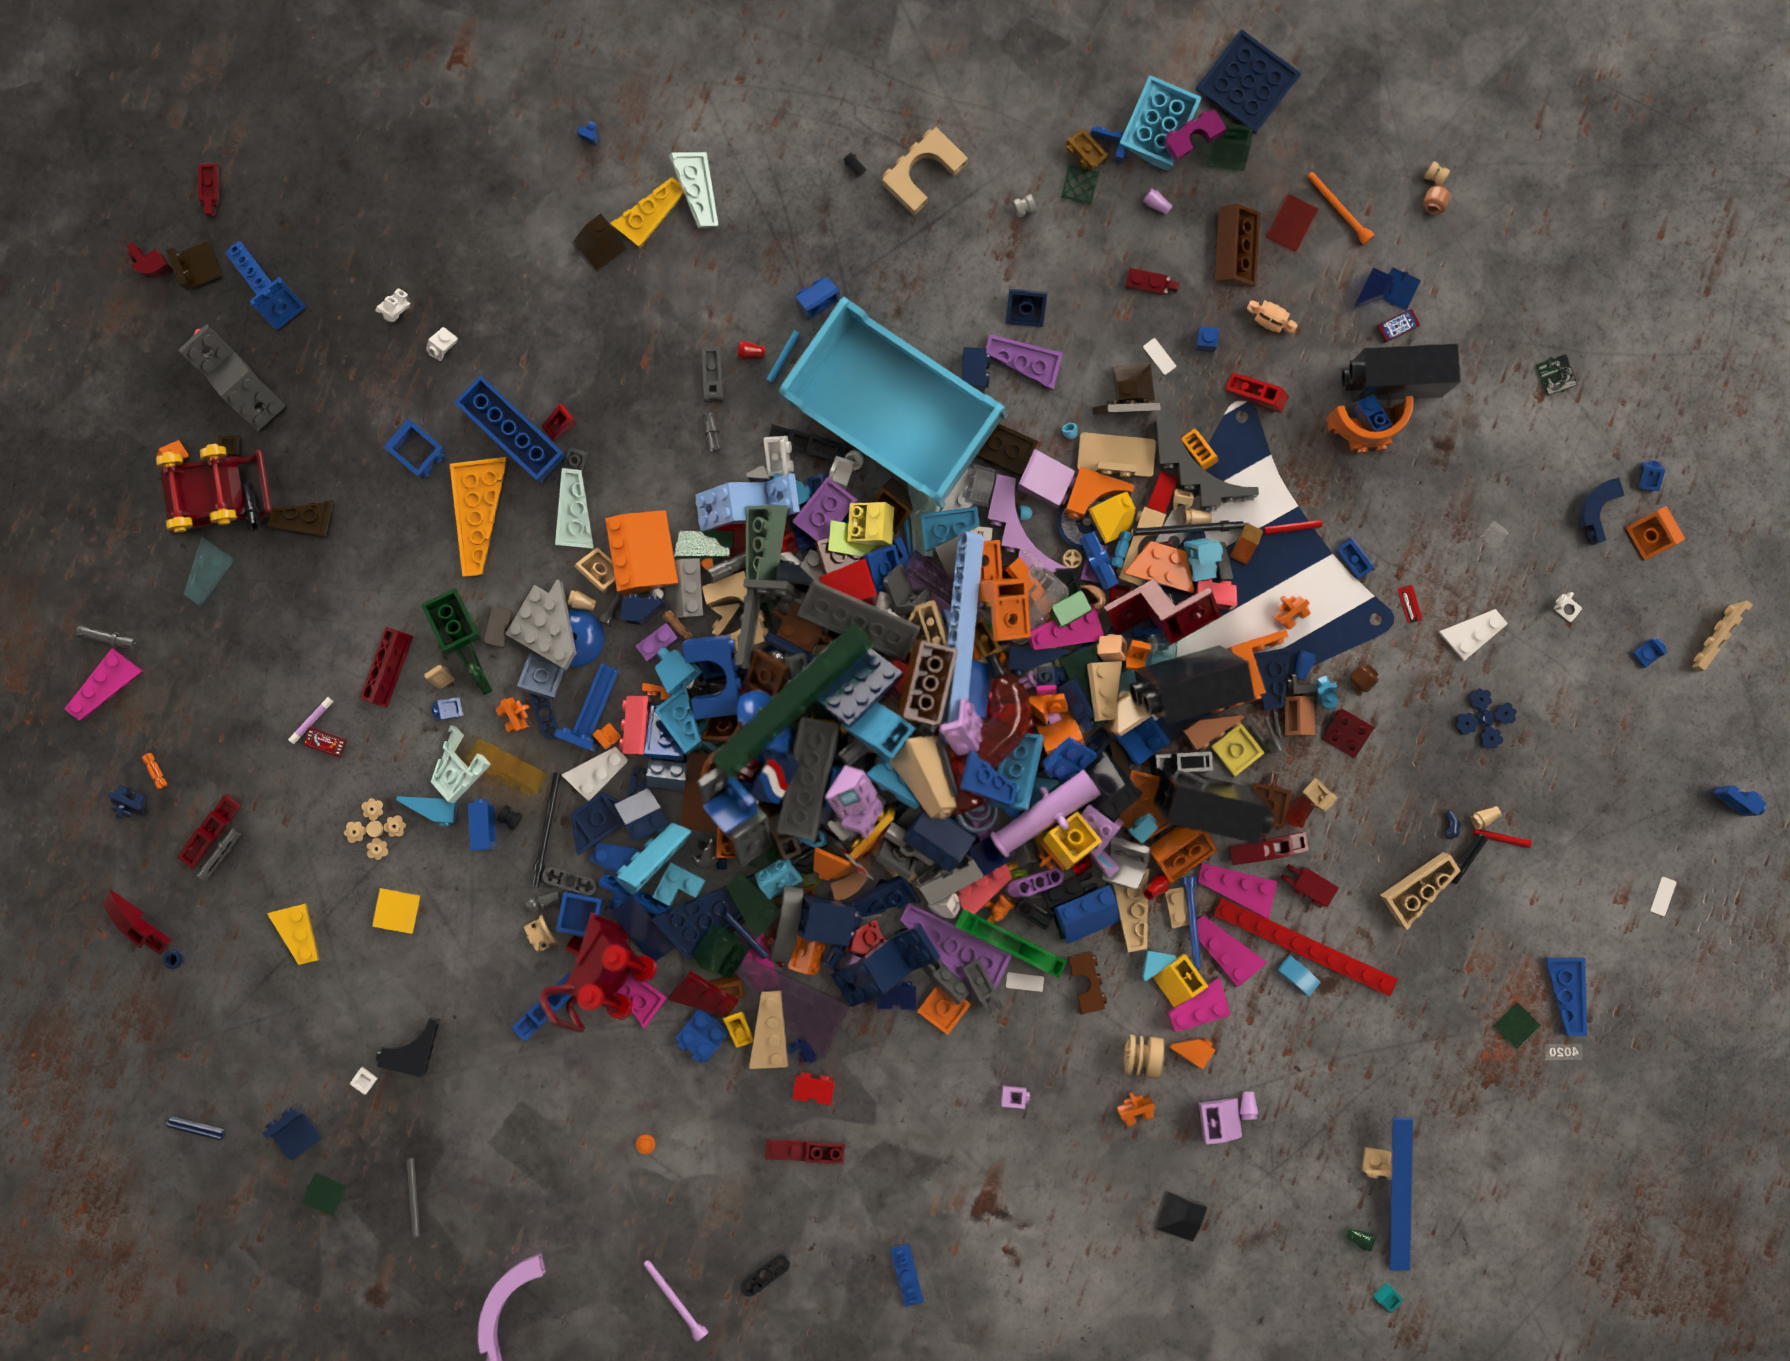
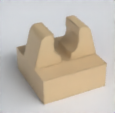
(1182, 497)

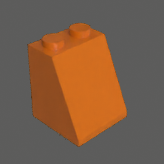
(1059, 731)

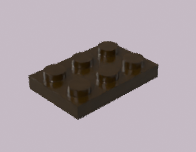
(1008, 449)

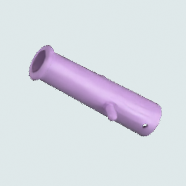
(1046, 812)

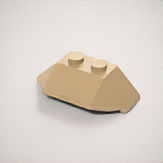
(931, 622)

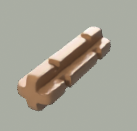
(676, 625)

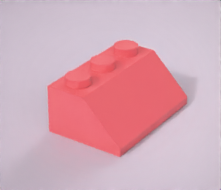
(635, 724)

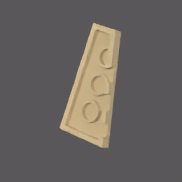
(1721, 634)
(769, 1039)

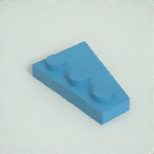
(946, 525)

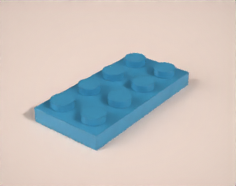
(1021, 770)

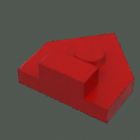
(866, 939)

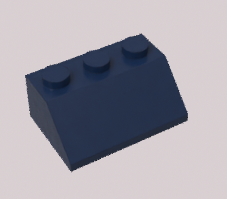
(939, 839)

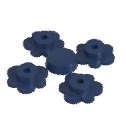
(1486, 718)

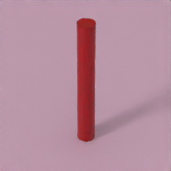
(1293, 527)
(1504, 838)

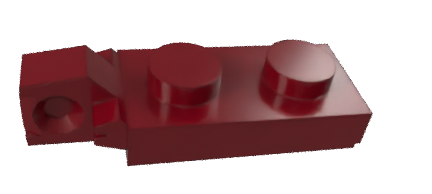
(208, 187)
(1150, 282)

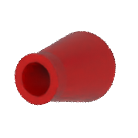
(749, 350)
(1158, 885)

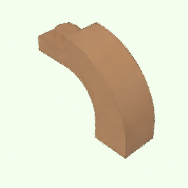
(850, 885)

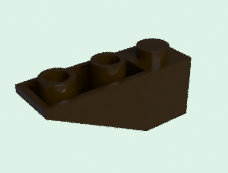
(785, 845)

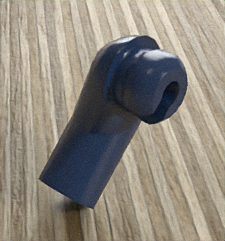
(1454, 829)

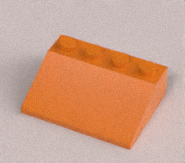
(641, 551)

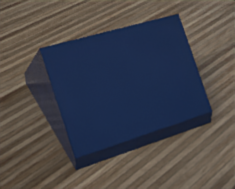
(1026, 307)

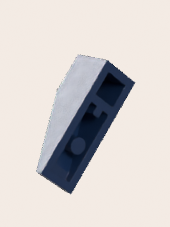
(1025, 659)

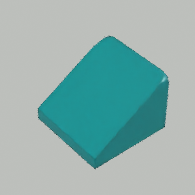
(1388, 1297)

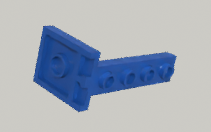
(272, 299)
(591, 710)

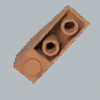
(1204, 730)

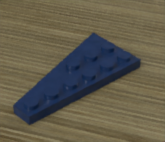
(691, 921)

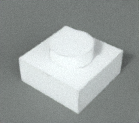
(363, 1081)

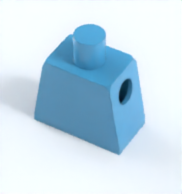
(674, 671)

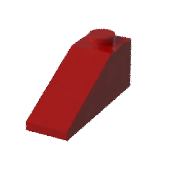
(1258, 392)

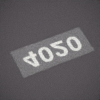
(1564, 1052)

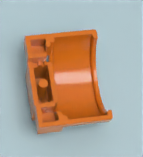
(1362, 439)

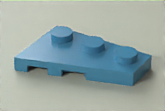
(679, 720)
(889, 779)

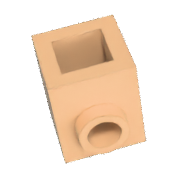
(1112, 648)

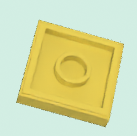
(1237, 750)

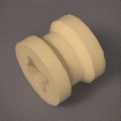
(1073, 557)

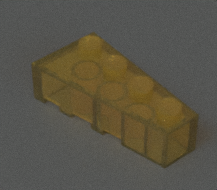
(508, 766)

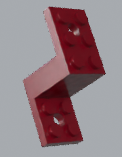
(1171, 620)

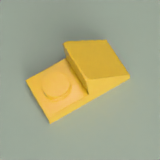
(739, 1029)

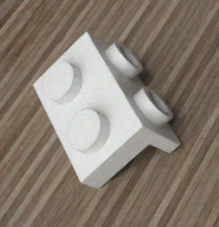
(778, 456)

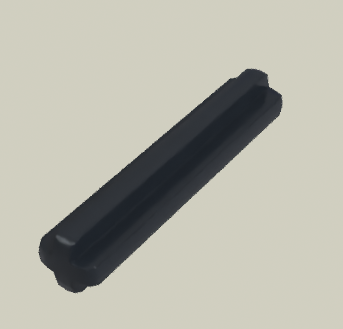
(1469, 856)

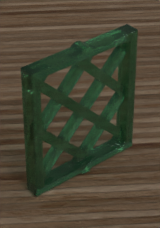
(1067, 181)

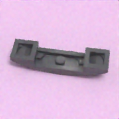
(788, 924)

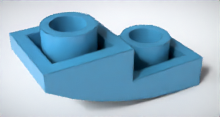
(1299, 976)

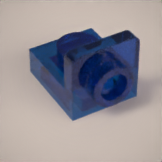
(806, 1051)

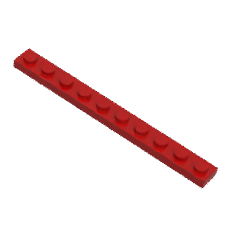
(1305, 947)

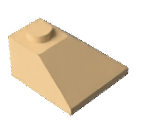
(1126, 716)

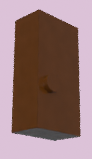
(693, 814)

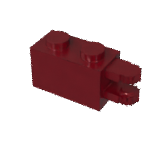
(1312, 886)

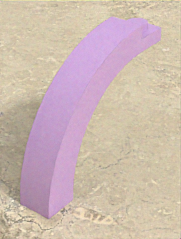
(487, 1331)

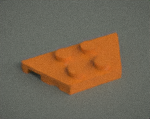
(1164, 564)

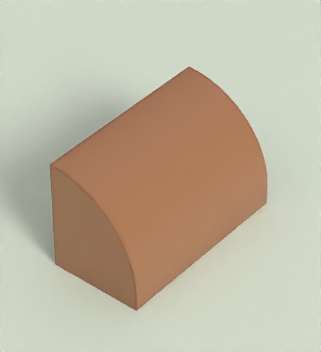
(1299, 716)

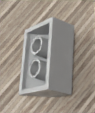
(687, 597)

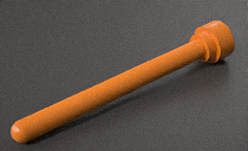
(1364, 234)

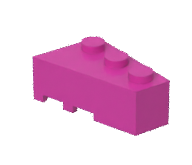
(1201, 1009)

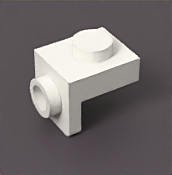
(440, 343)

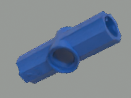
(1098, 560)

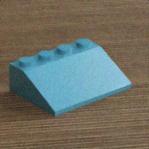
(1157, 113)
(655, 855)

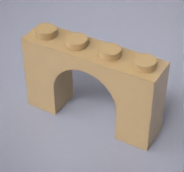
(933, 146)
(730, 590)

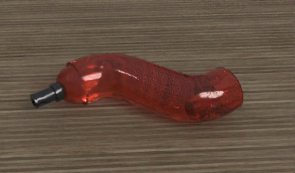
(1000, 733)

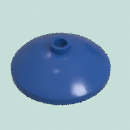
(589, 637)

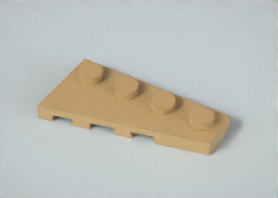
(1133, 914)

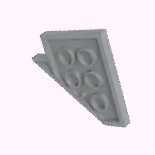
(545, 625)

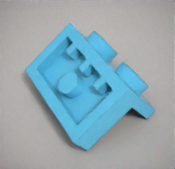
(775, 876)

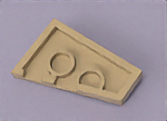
(1104, 687)

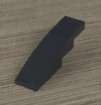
(810, 444)

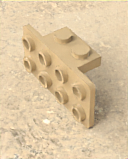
(1117, 454)

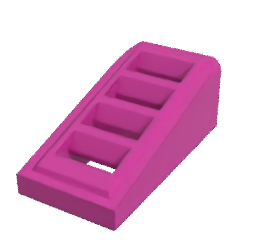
(1045, 690)

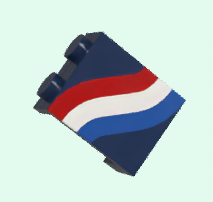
(773, 777)

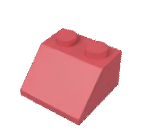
(1224, 592)

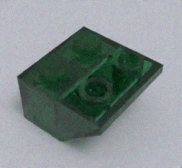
(1231, 148)
(720, 951)

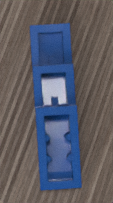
(536, 1016)

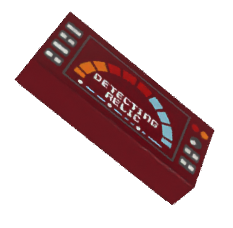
(325, 742)

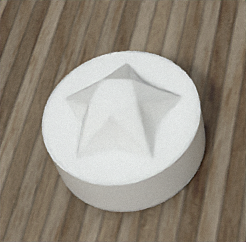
(856, 457)

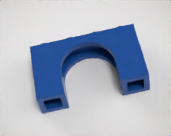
(719, 650)

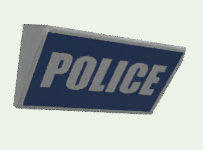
(758, 475)

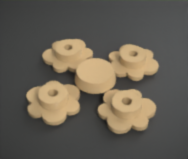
(374, 829)

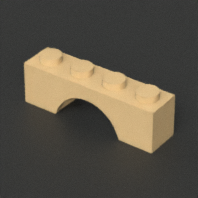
(1145, 519)

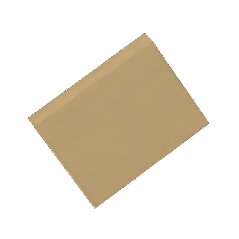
(598, 570)

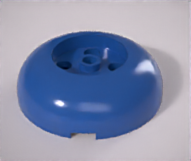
(748, 707)

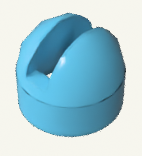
(1070, 430)
(1024, 513)

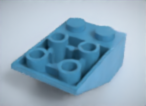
(881, 731)

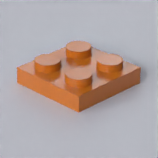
(942, 1010)

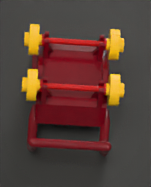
(207, 490)

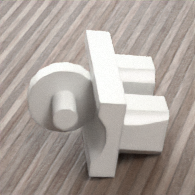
(393, 305)

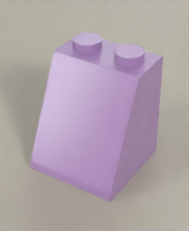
(1046, 479)

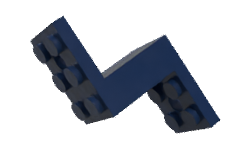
(885, 965)

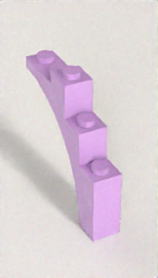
(1003, 512)

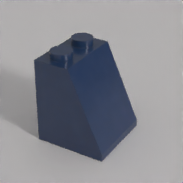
(826, 920)

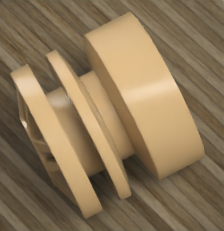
(1144, 1056)

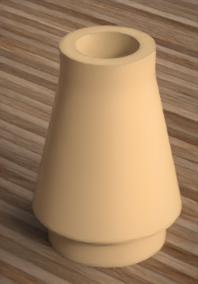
(1196, 517)
(581, 601)
(1485, 817)

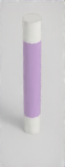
(310, 720)

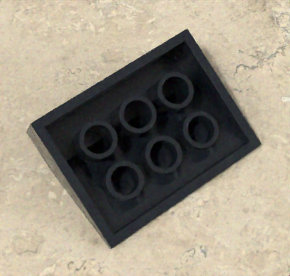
(1114, 786)

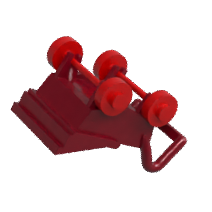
(599, 974)

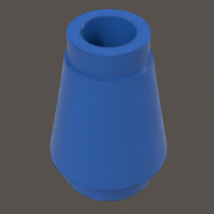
(1304, 663)

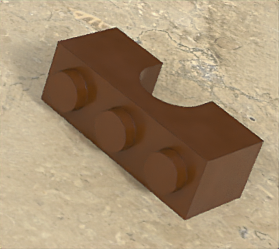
(1092, 998)

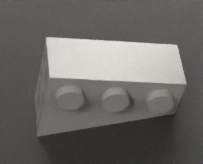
(938, 883)

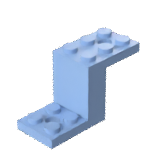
(728, 502)

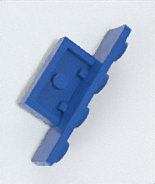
(647, 902)

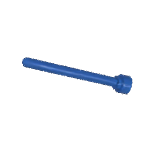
(1189, 885)

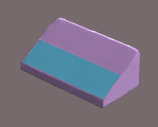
(1105, 863)

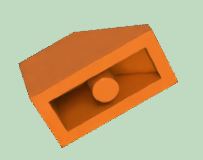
(1194, 1050)

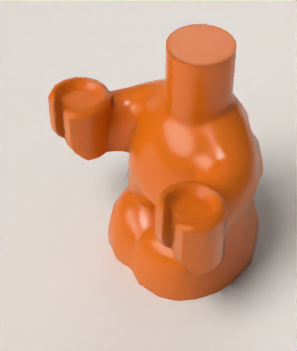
(999, 908)

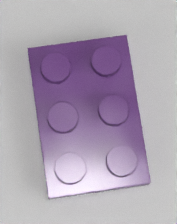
(826, 504)

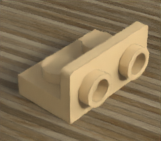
(1377, 1163)

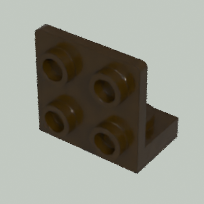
(194, 265)

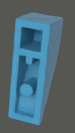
(434, 809)

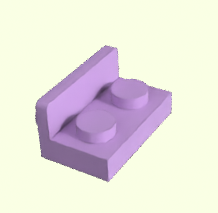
(864, 821)

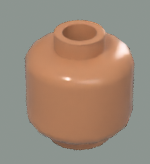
(1436, 200)

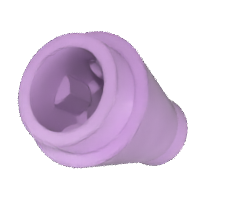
(1157, 201)
(1248, 1106)

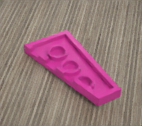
(1079, 631)
(107, 679)
(1245, 889)

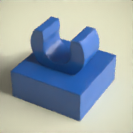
(589, 133)

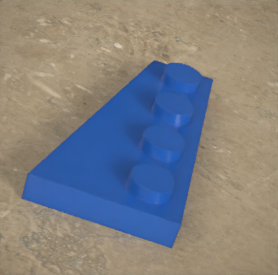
(1569, 988)

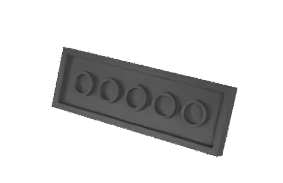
(838, 610)
(808, 788)

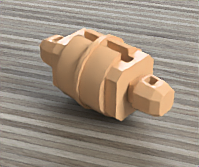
(1272, 316)

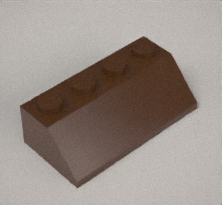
(1237, 246)
(927, 682)

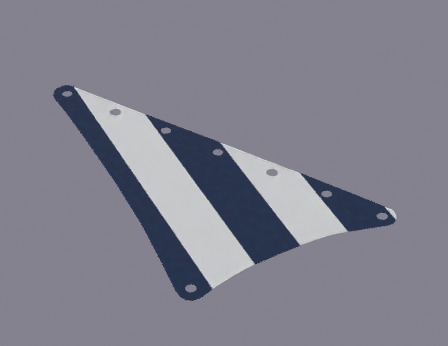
(1281, 566)

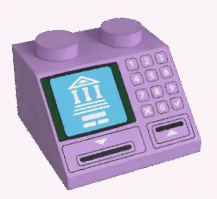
(851, 793)

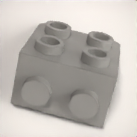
(1131, 859)

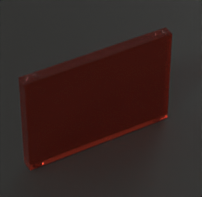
(1292, 222)

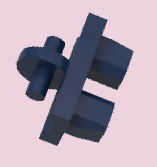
(119, 798)

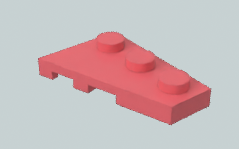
(981, 891)

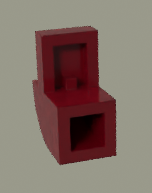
(149, 265)

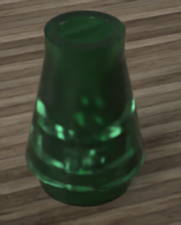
(1362, 1239)

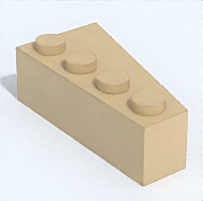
(1415, 892)

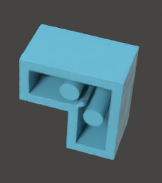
(1202, 558)
(677, 879)

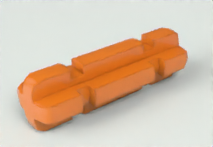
(154, 771)

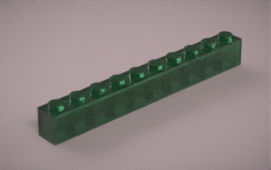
(792, 701)

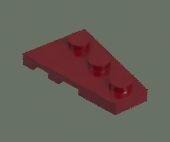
(703, 995)

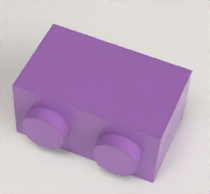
(657, 640)

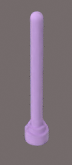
(697, 1330)

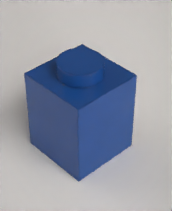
(1207, 339)

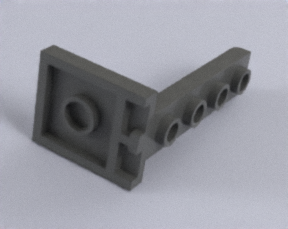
(755, 590)

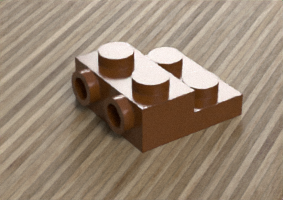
(766, 674)

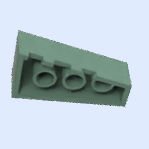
(764, 540)

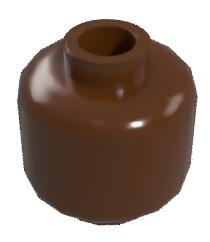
(1364, 678)

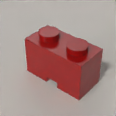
(814, 1088)

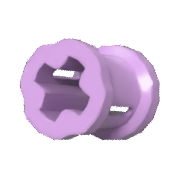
(1029, 677)

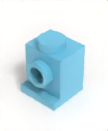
(1143, 828)

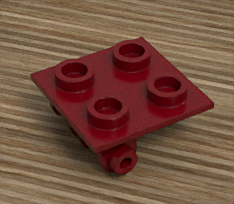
(1348, 732)

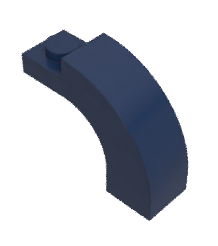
(1591, 508)

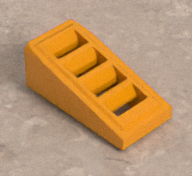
(1212, 457)

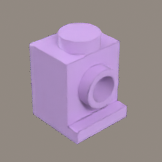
(1006, 1098)

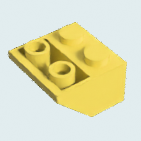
(871, 523)

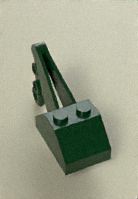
(455, 630)

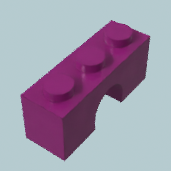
(1208, 126)

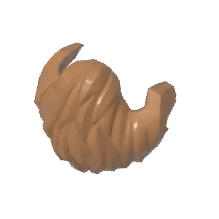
(1095, 596)

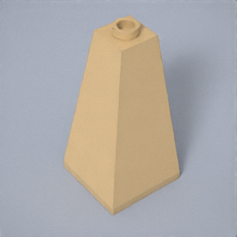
(923, 772)

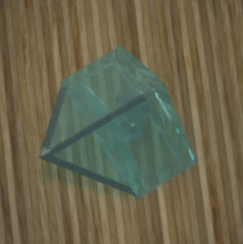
(1160, 649)

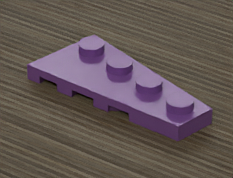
(1030, 360)

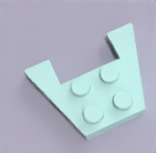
(451, 774)

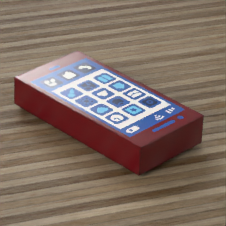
(1398, 325)

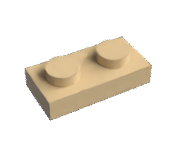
(1177, 907)

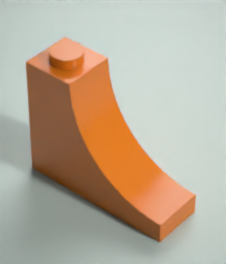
(1091, 487)

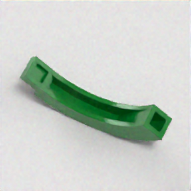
(1010, 943)

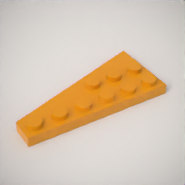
(476, 499)

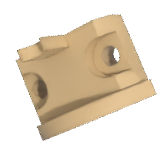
(540, 934)

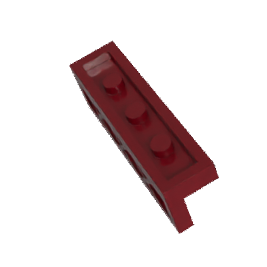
(388, 668)

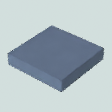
(540, 677)

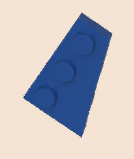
(986, 782)
(612, 856)

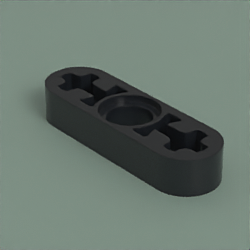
(779, 1270)

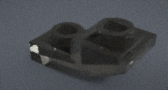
(709, 688)

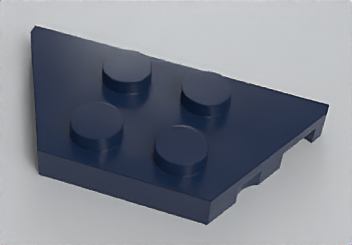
(594, 821)

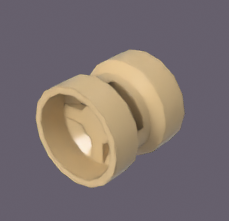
(1440, 176)

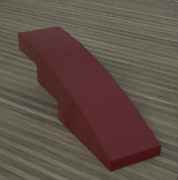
(209, 831)

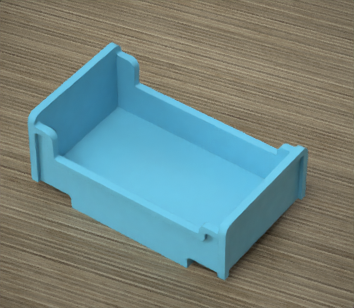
(891, 402)

